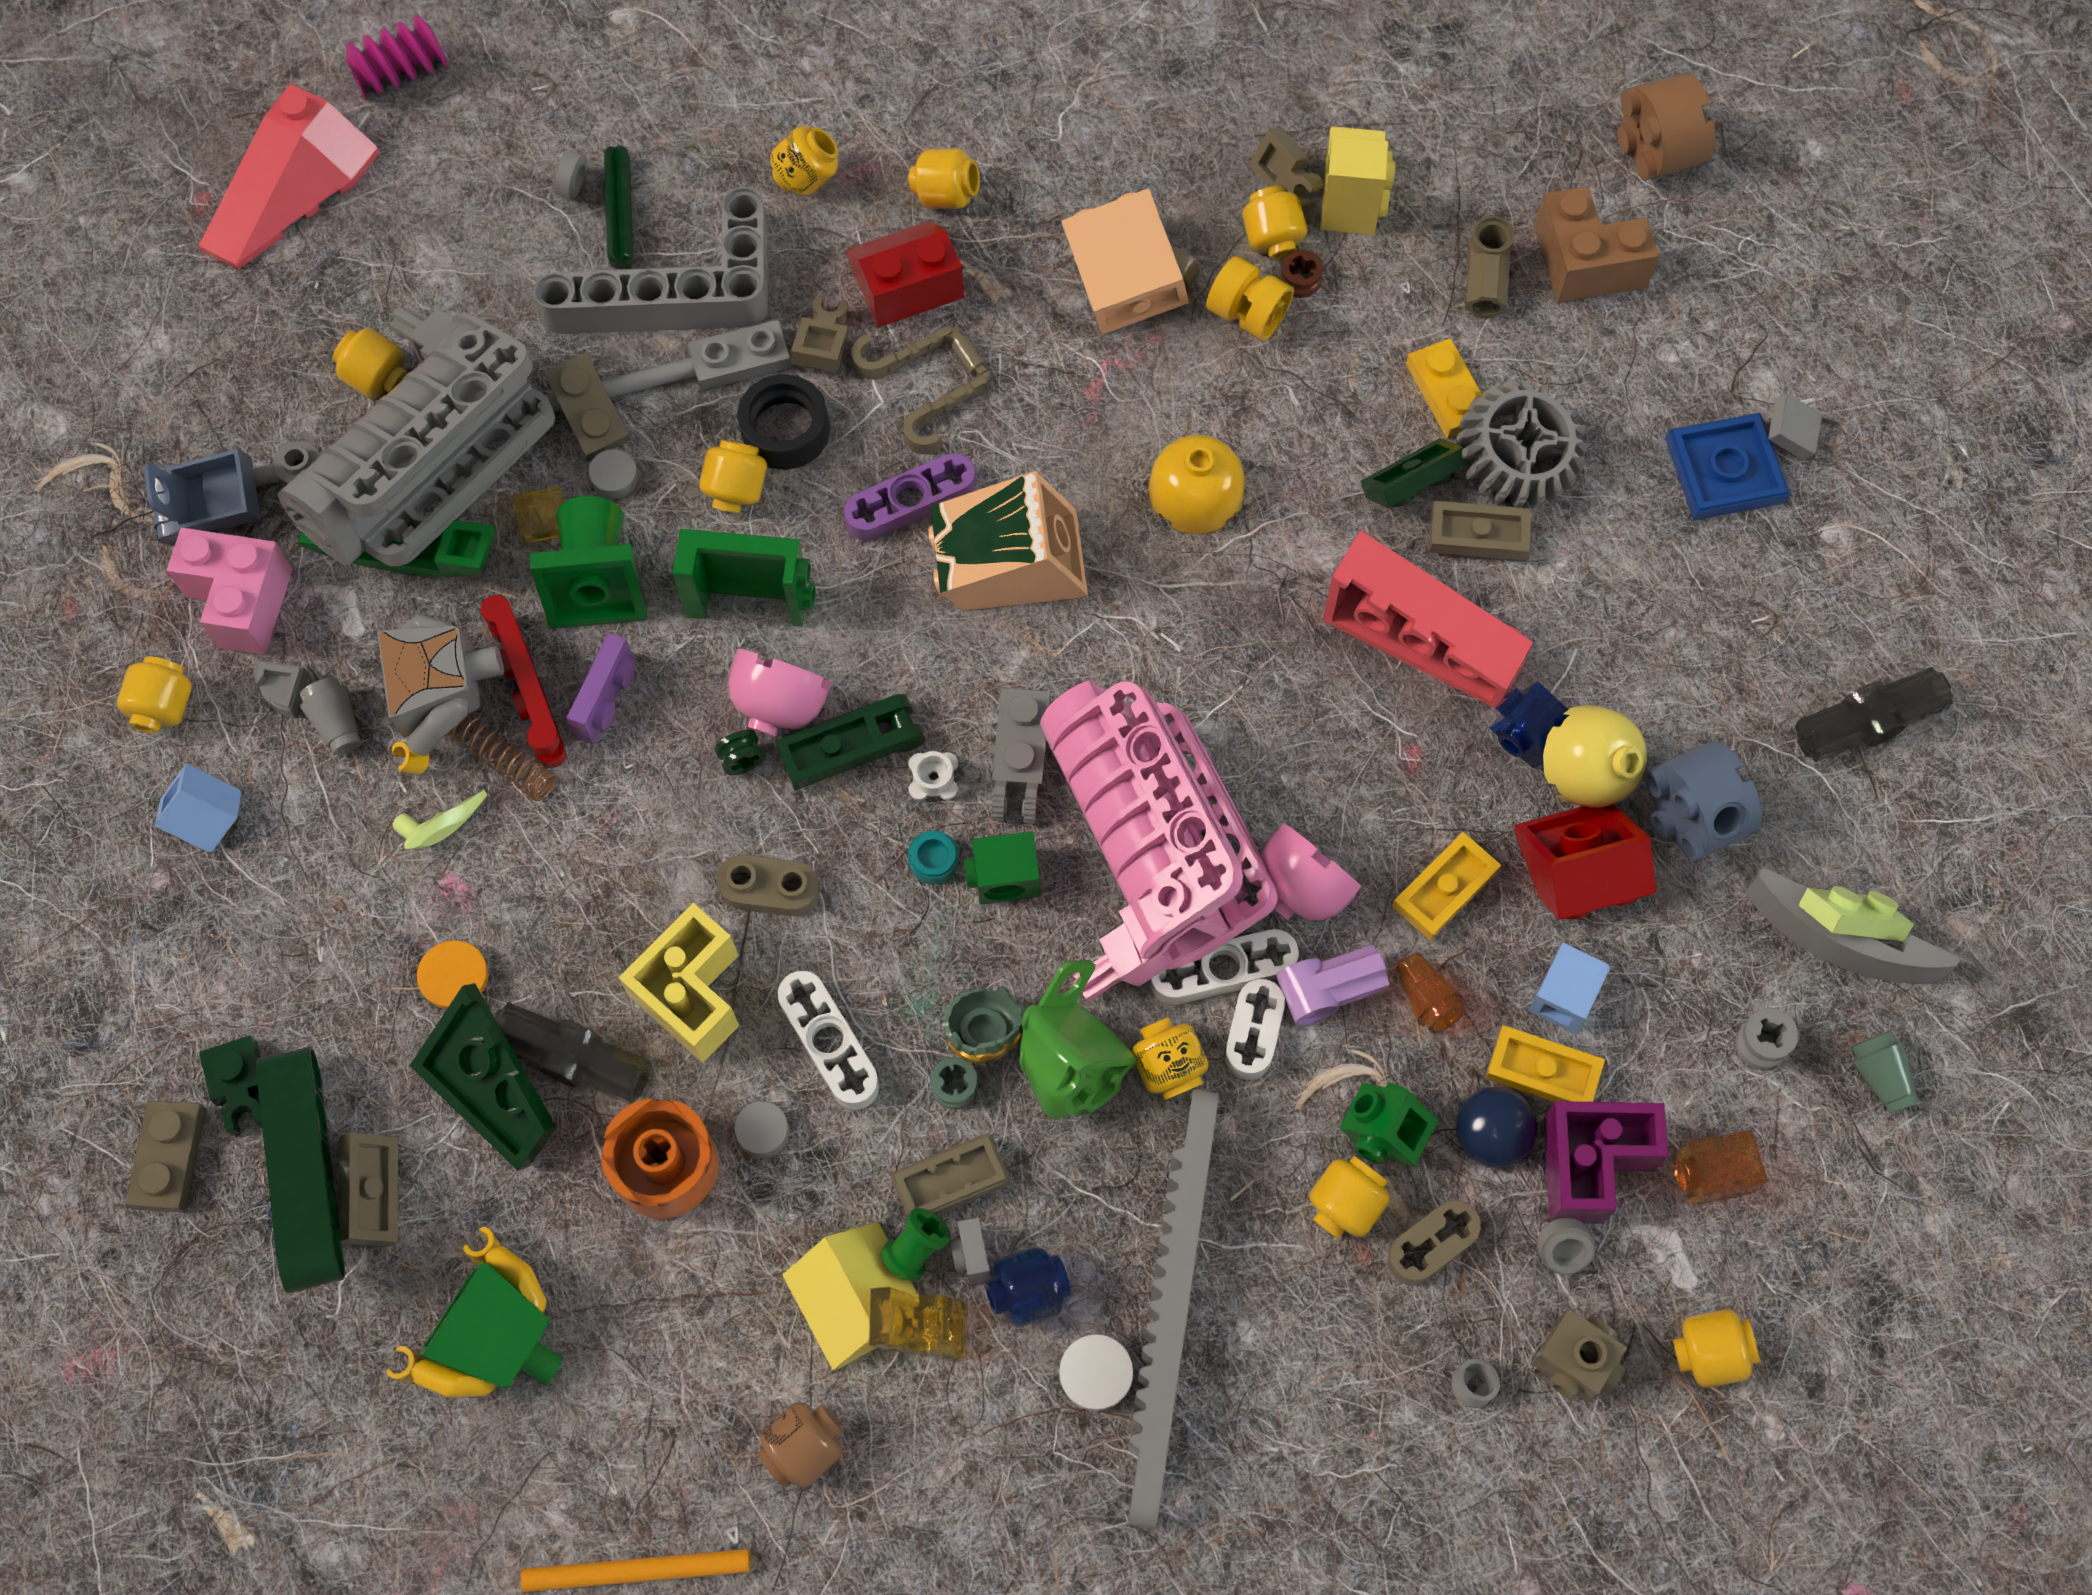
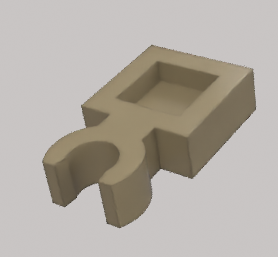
(1281, 163)
(821, 339)

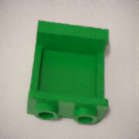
(741, 567)

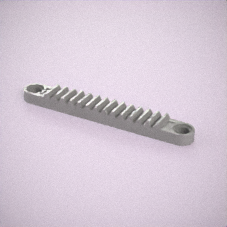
(1170, 1308)

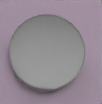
(570, 174)
(613, 473)
(762, 1129)
(1566, 1246)

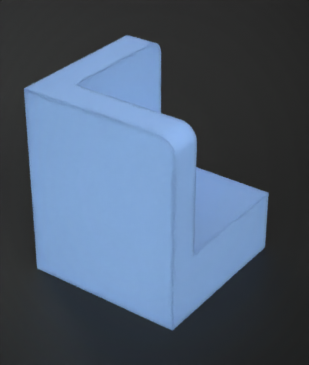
(198, 808)
(1569, 988)

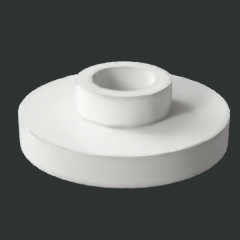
(1096, 1372)

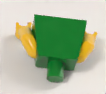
(486, 1330)

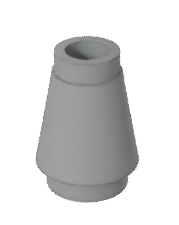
(331, 714)

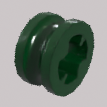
(740, 752)

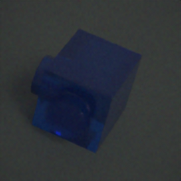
(1526, 721)

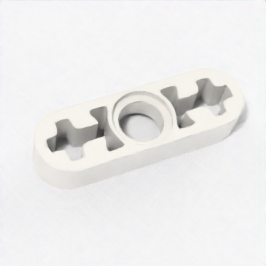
(1235, 948)
(822, 1001)

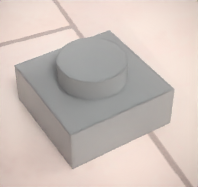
(970, 1252)

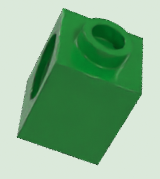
(1003, 868)

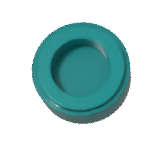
(933, 857)

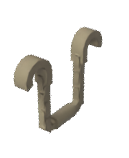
(925, 413)

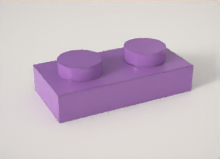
(595, 701)

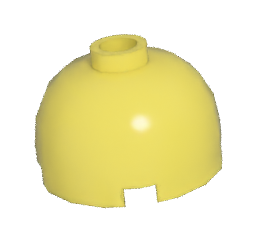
(1595, 757)

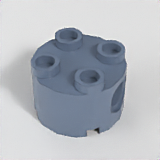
(1703, 800)

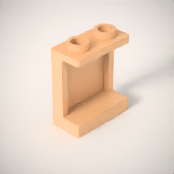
(1125, 261)

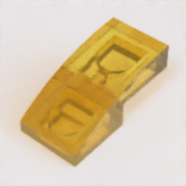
(917, 1323)

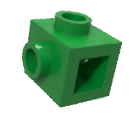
(1388, 1124)

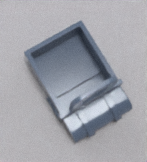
(202, 494)

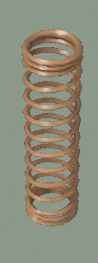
(535, 784)

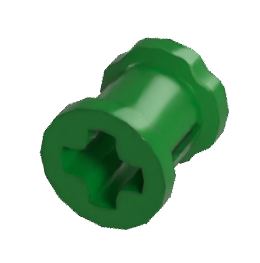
(915, 1244)

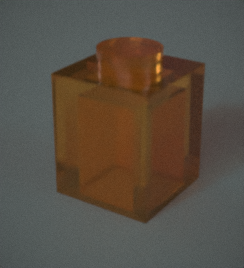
(1720, 1168)

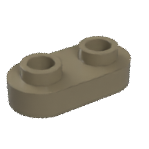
(766, 887)

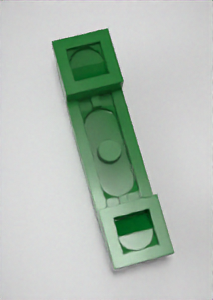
(454, 553)

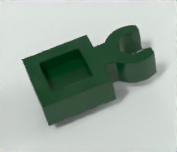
(233, 1080)

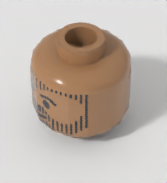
(800, 1444)

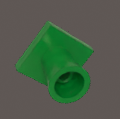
(592, 574)

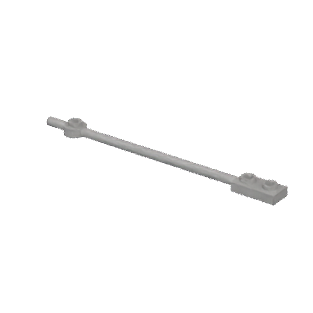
(714, 361)

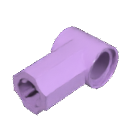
(1319, 988)

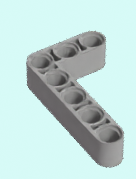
(673, 287)

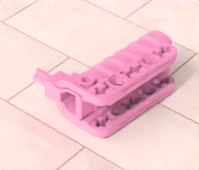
(1155, 830)

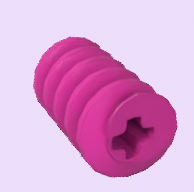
(394, 55)

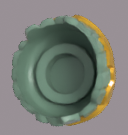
(984, 1024)

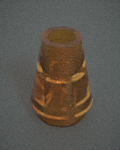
(1429, 994)

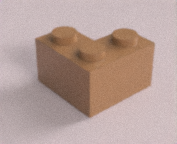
(1588, 256)

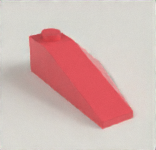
(290, 167)

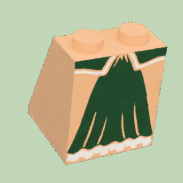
(1007, 546)

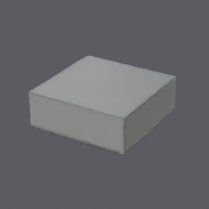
(1795, 426)

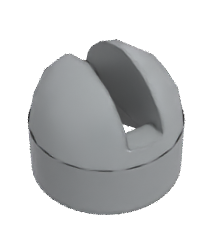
(1484, 1373)

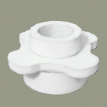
(933, 762)

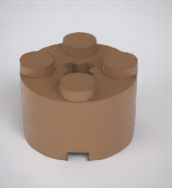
(1666, 125)

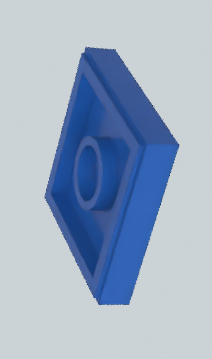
(1727, 466)

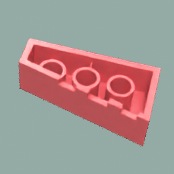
(1423, 622)

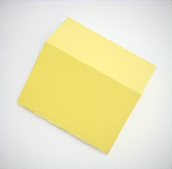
(835, 1289)

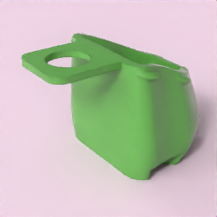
(1070, 1053)

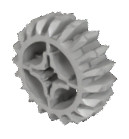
(1539, 424)

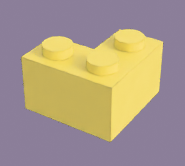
(1356, 180)
(674, 979)

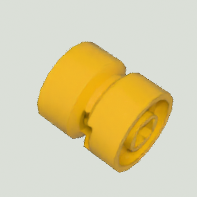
(1246, 296)

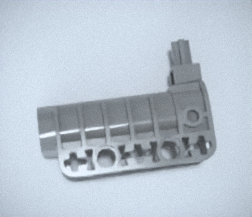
(421, 442)

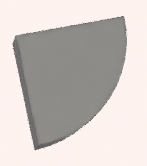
(281, 685)

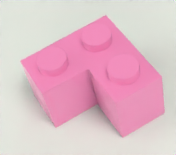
(240, 582)

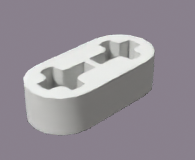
(1266, 1032)

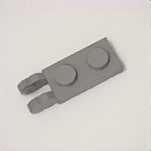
(1019, 750)

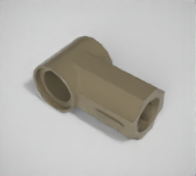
(1488, 267)

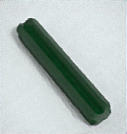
(618, 207)

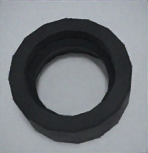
(775, 391)

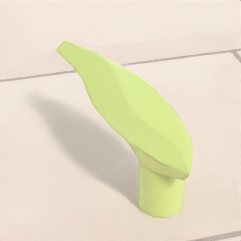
(439, 826)

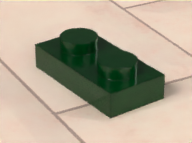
(1424, 467)

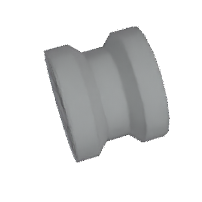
(1758, 1048)

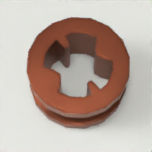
(1308, 263)

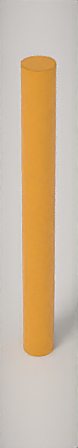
(635, 1570)

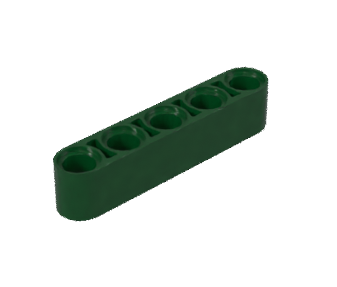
(299, 1170)

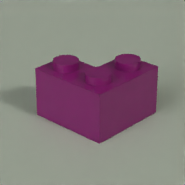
(1589, 1144)

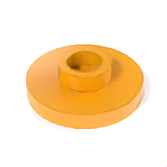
(449, 968)

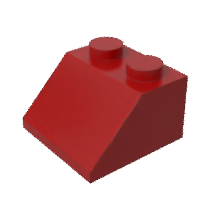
(907, 272)
(1586, 860)

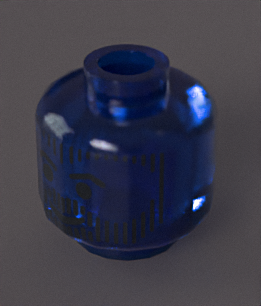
(1028, 1287)

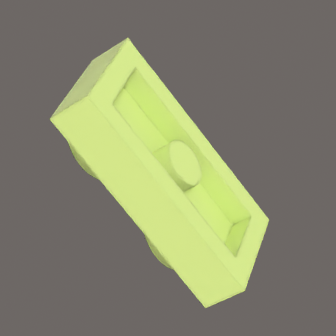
(1856, 914)

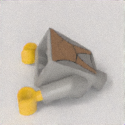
(431, 683)

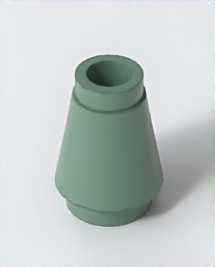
(1886, 1070)

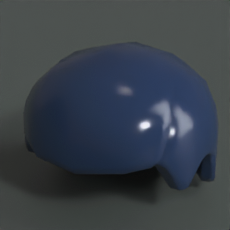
(1496, 1127)

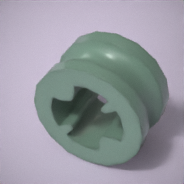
(970, 1080)

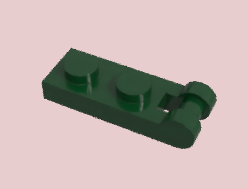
(849, 741)

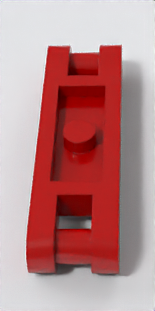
(531, 699)

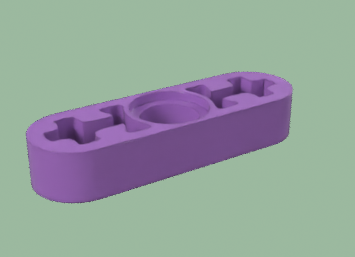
(872, 498)

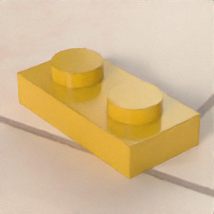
(1444, 383)
(1446, 886)
(1543, 1067)

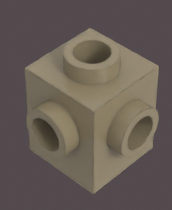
(1562, 1361)

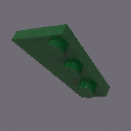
(483, 1080)

